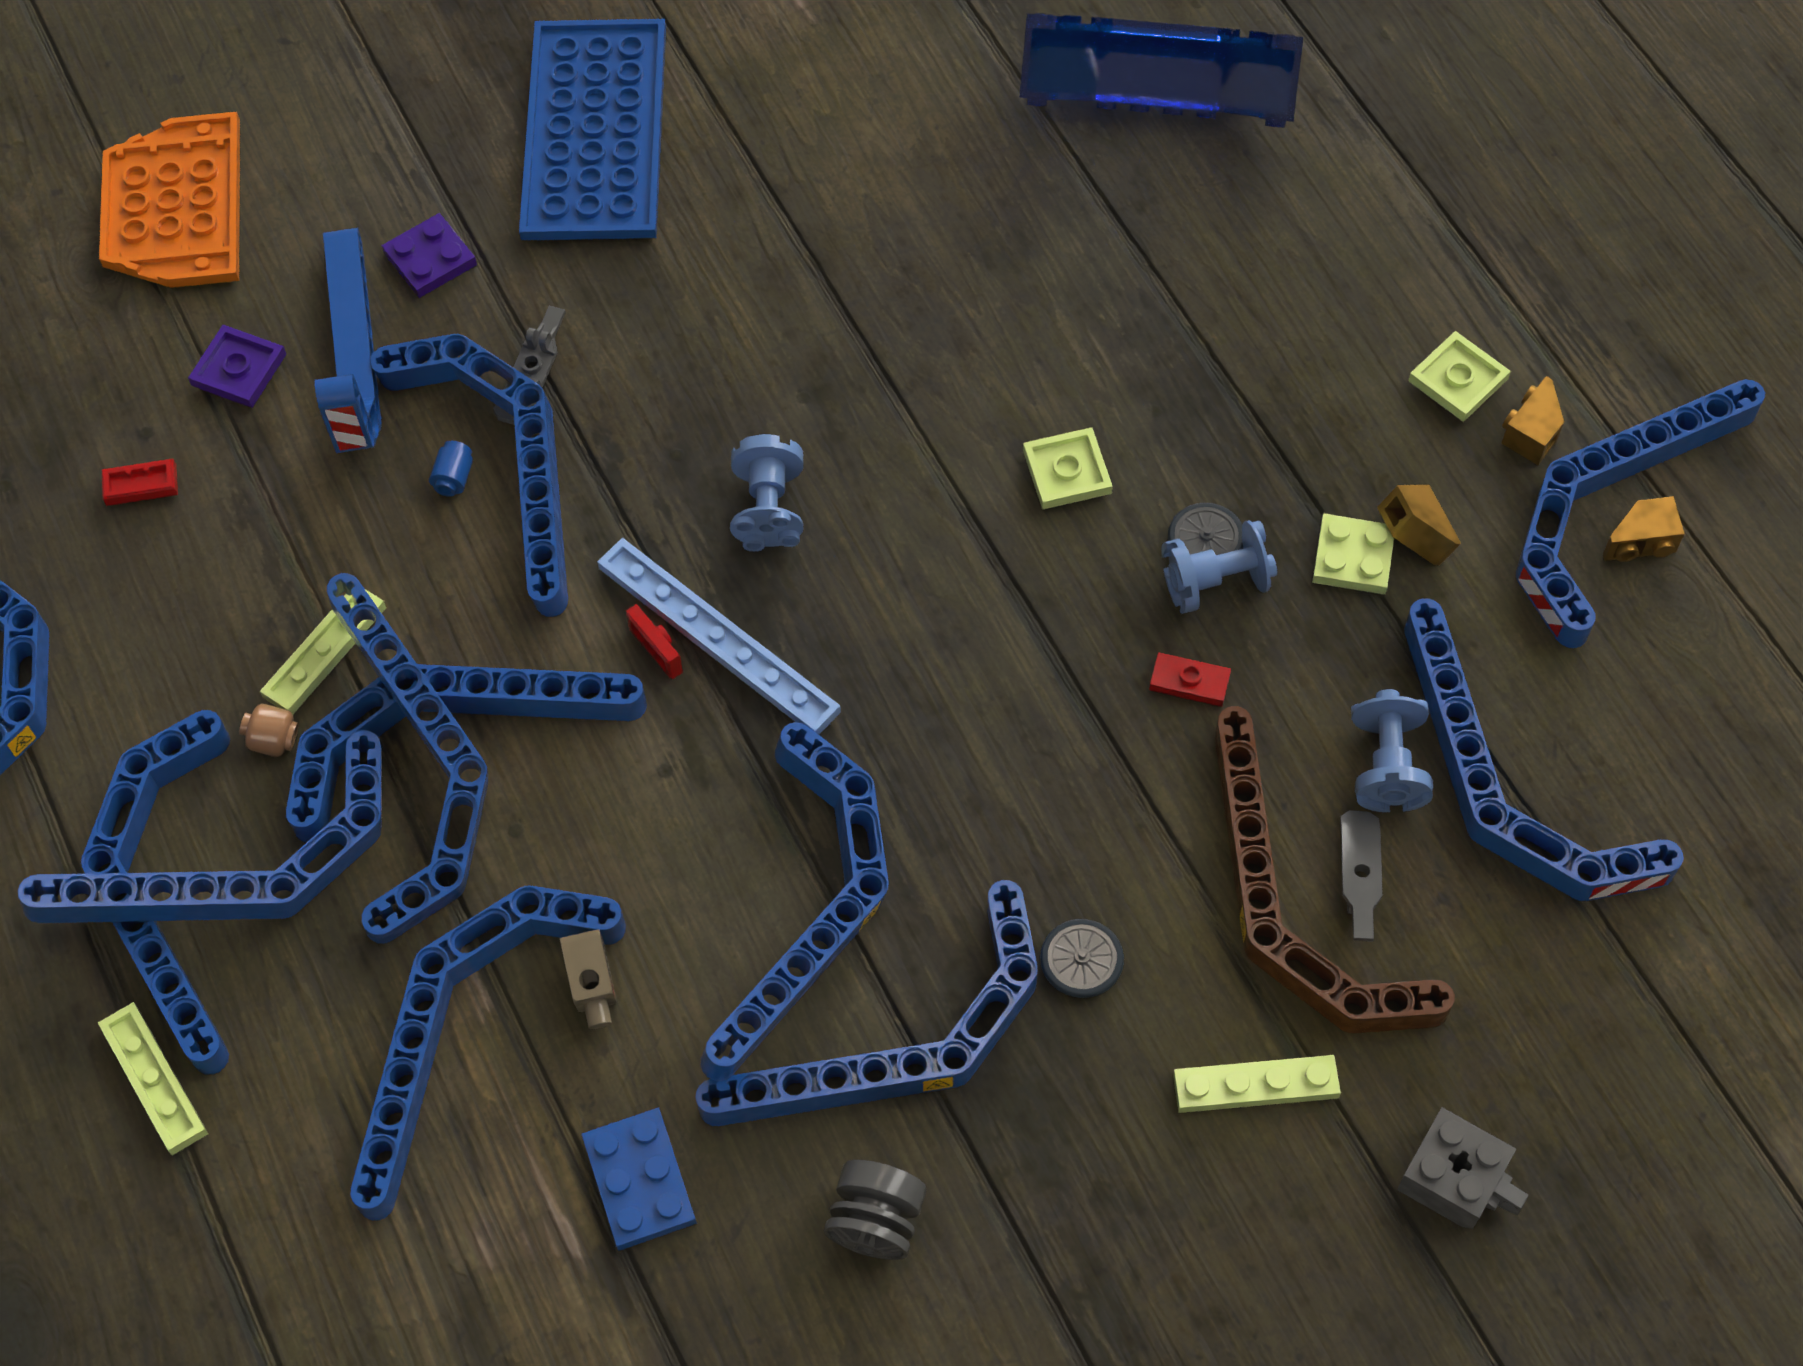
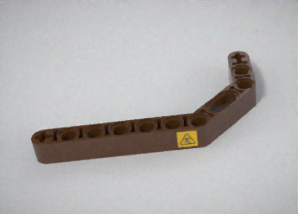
(1268, 921)

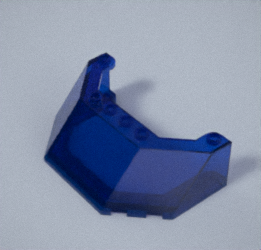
(1161, 67)

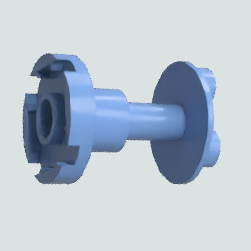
(767, 468)
(1205, 569)
(1392, 777)

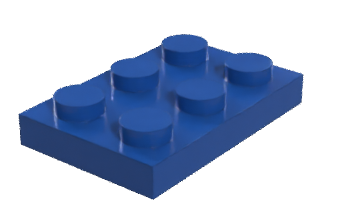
(638, 1179)

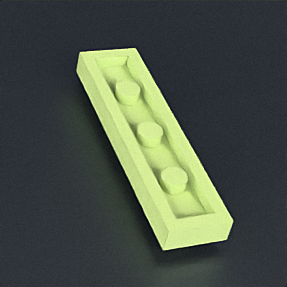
(313, 660)
(153, 1078)
(1256, 1083)

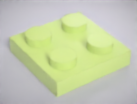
(1459, 376)
(1067, 468)
(1353, 554)

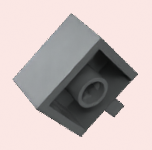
(1481, 1176)

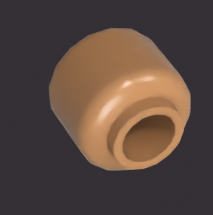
(269, 730)

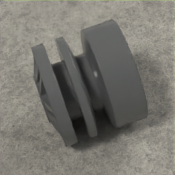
(875, 1209)

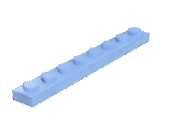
(719, 637)

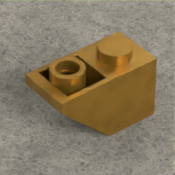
(1536, 424)
(1419, 522)
(1647, 530)

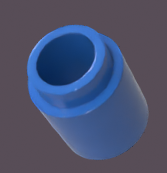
(451, 468)

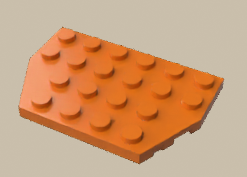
(174, 202)

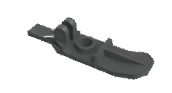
(539, 348)
(1361, 853)

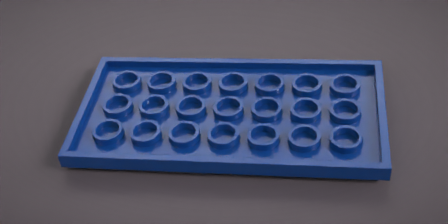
(594, 130)

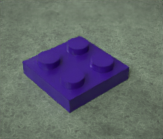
(429, 255)
(237, 366)

